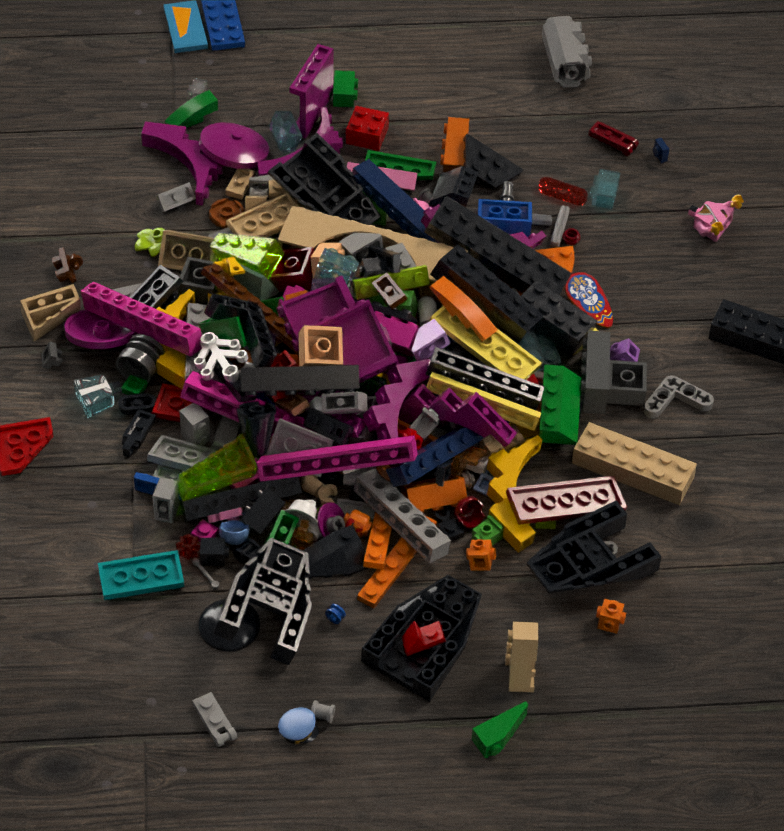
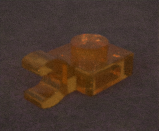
(301, 538)

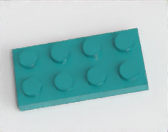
(141, 575)

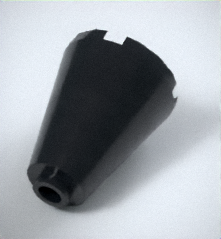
(257, 425)

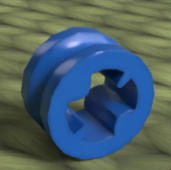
(335, 613)

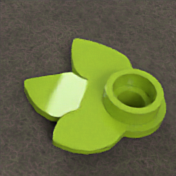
(150, 240)

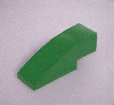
(194, 110)

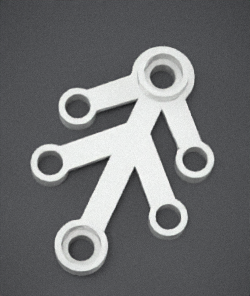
(210, 342)

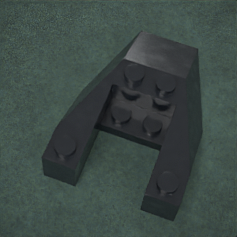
(581, 558)
(278, 583)

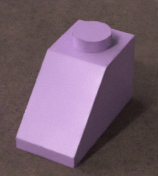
(427, 338)

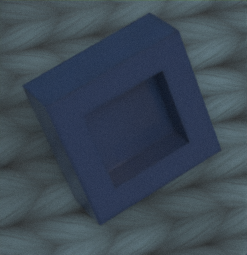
(661, 150)

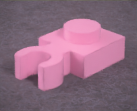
(229, 515)

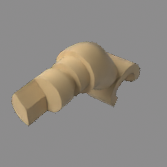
(314, 487)

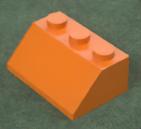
(427, 493)

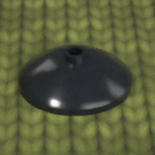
(245, 635)

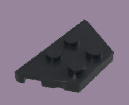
(492, 166)

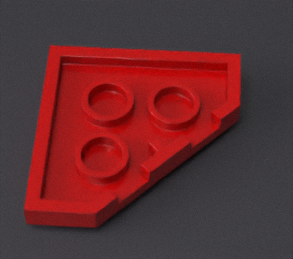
(22, 442)

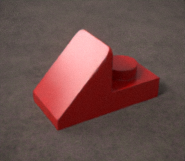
(422, 638)

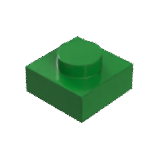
(134, 385)

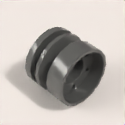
(139, 357)

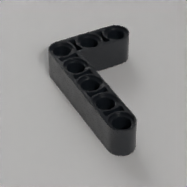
(252, 323)

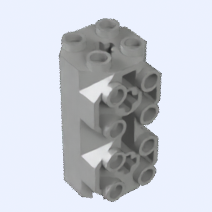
(565, 51)

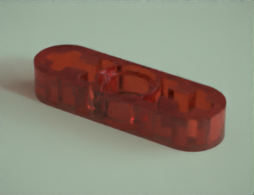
(558, 185)

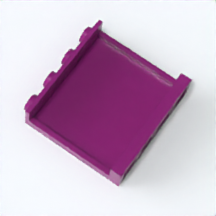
(314, 87)
(313, 306)
(362, 340)

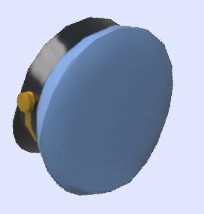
(298, 725)

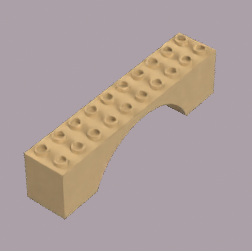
(310, 228)

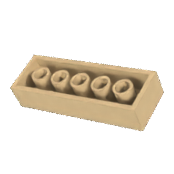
(634, 463)

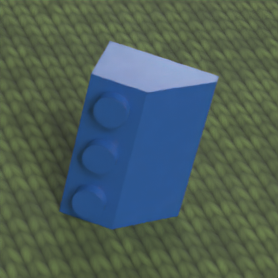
(507, 215)

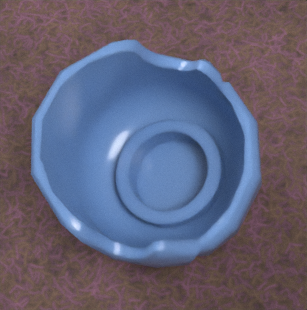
(234, 532)

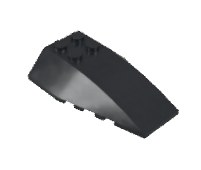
(324, 183)

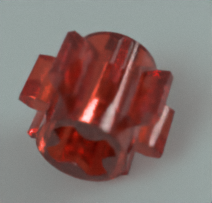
(188, 546)

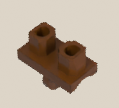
(68, 263)

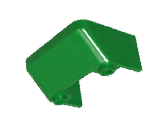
(231, 327)

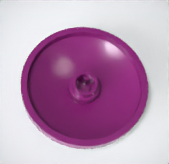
(233, 145)
(95, 332)

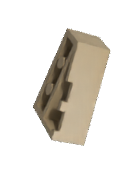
(49, 310)

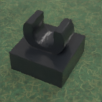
(331, 478)

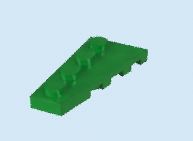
(424, 168)

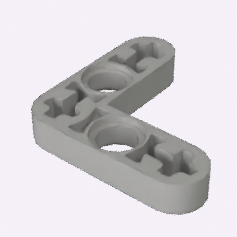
(673, 391)

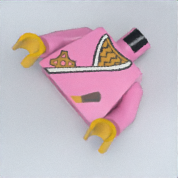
(714, 218)

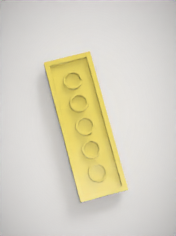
(496, 351)

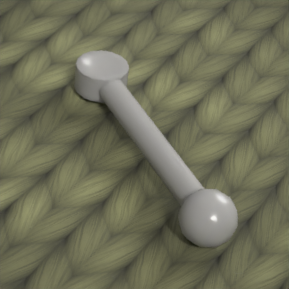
(214, 584)

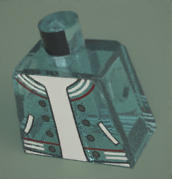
(95, 394)

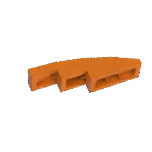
(463, 307)

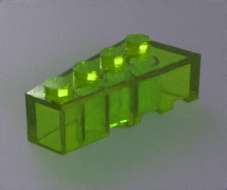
(253, 252)
(220, 469)

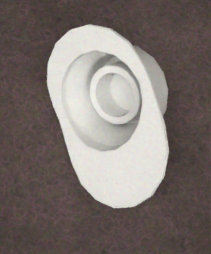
(303, 510)

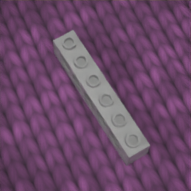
(402, 515)

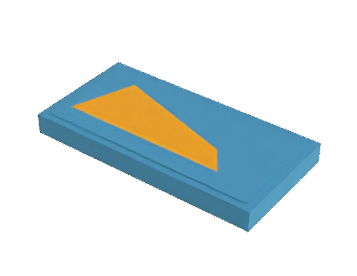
(185, 26)

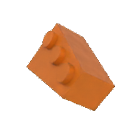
(454, 144)

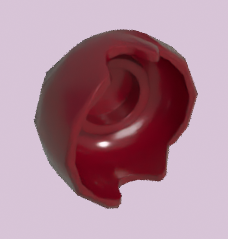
(469, 512)

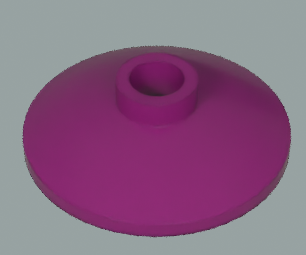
(326, 511)

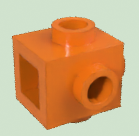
(480, 555)
(610, 615)

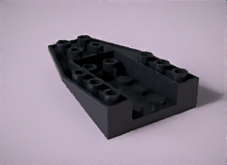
(424, 672)

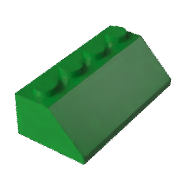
(560, 406)

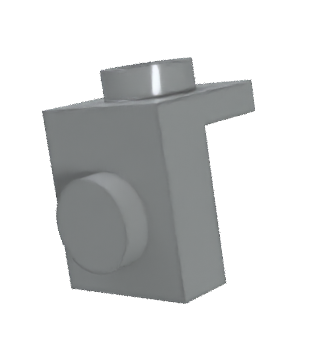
(425, 423)

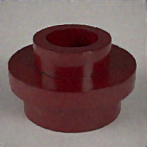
(571, 236)

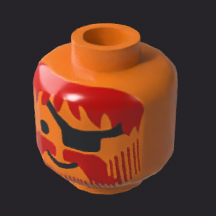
(359, 521)

